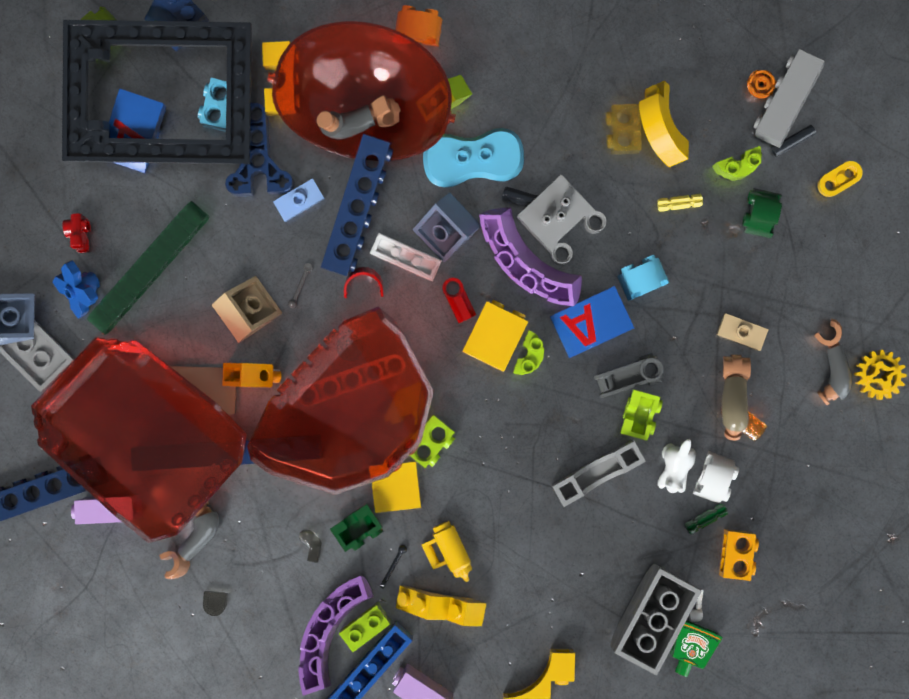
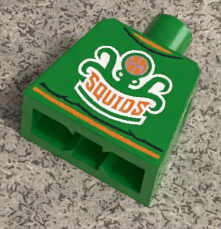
(694, 647)

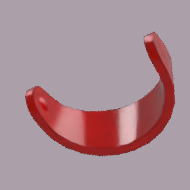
(364, 271)

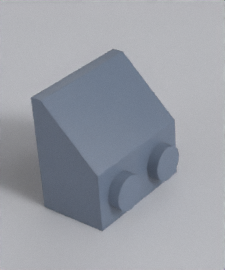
(446, 227)

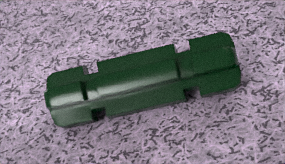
(706, 518)

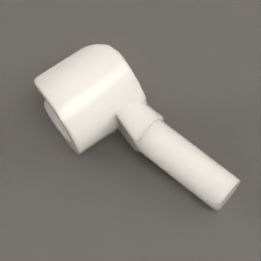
(696, 614)

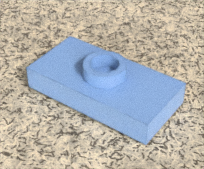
(298, 200)

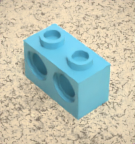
(213, 104)

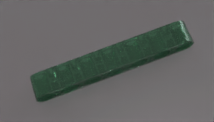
(148, 268)

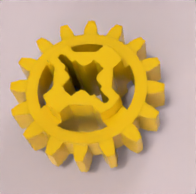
(884, 382)

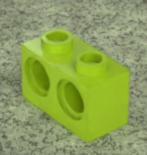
(434, 445)
(365, 626)

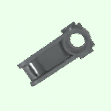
(629, 376)

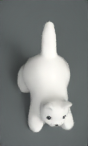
(678, 463)

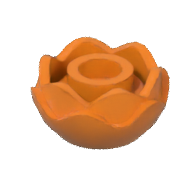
(764, 77)

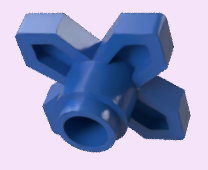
(77, 287)

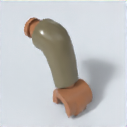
(734, 398)

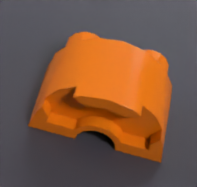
(420, 25)

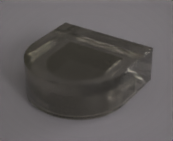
(214, 602)

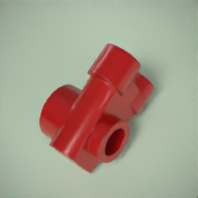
(77, 230)

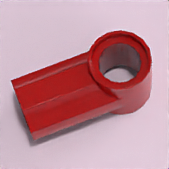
(459, 302)

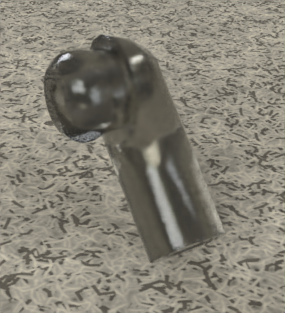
(313, 543)

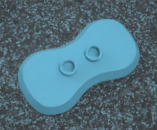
(492, 156)

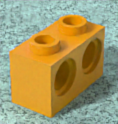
(731, 555)

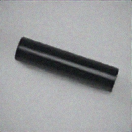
(794, 140)

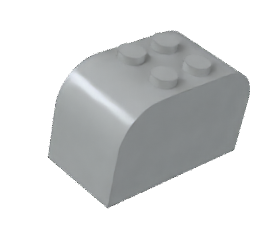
(654, 618)

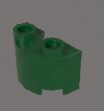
(763, 213)
(356, 528)

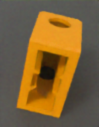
(250, 375)

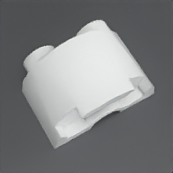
(716, 478)

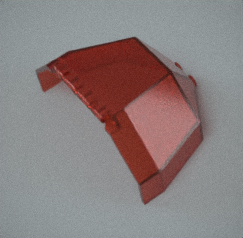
(348, 411)

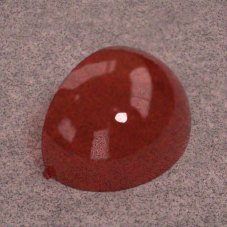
(351, 67)

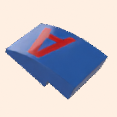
(136, 118)
(592, 322)

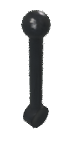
(402, 550)

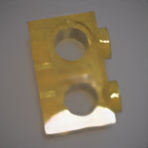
(631, 129)

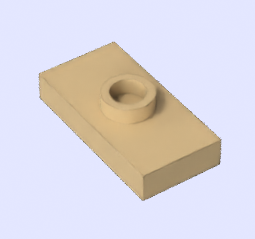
(742, 332)

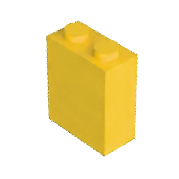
(495, 335)

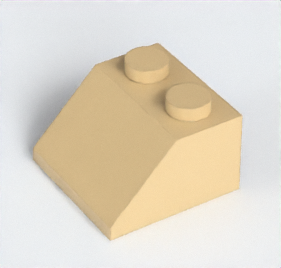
(246, 308)

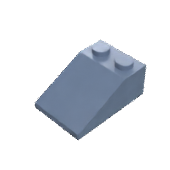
(16, 317)

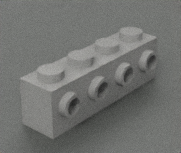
(789, 98)

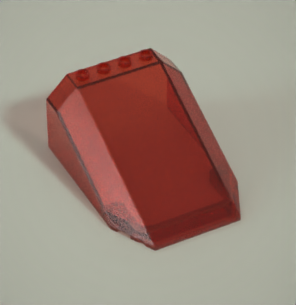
(138, 436)

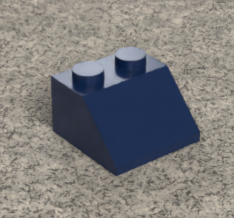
(175, 11)

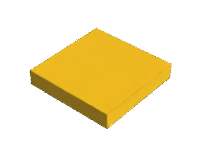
(398, 490)

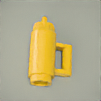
(451, 549)

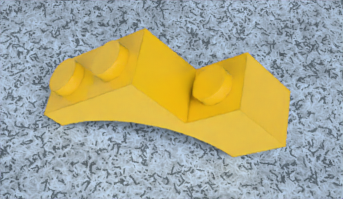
(440, 607)
(558, 669)

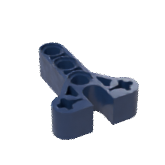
(247, 173)

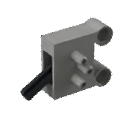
(554, 214)

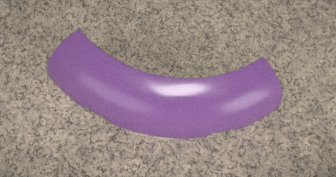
(522, 264)
(321, 629)

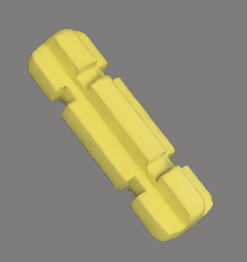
(679, 202)

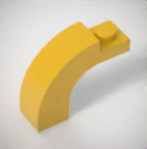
(659, 126)

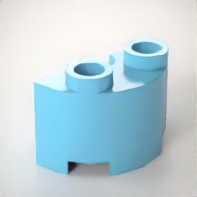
(642, 279)

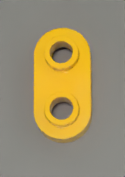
(839, 179)

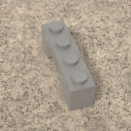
(597, 472)

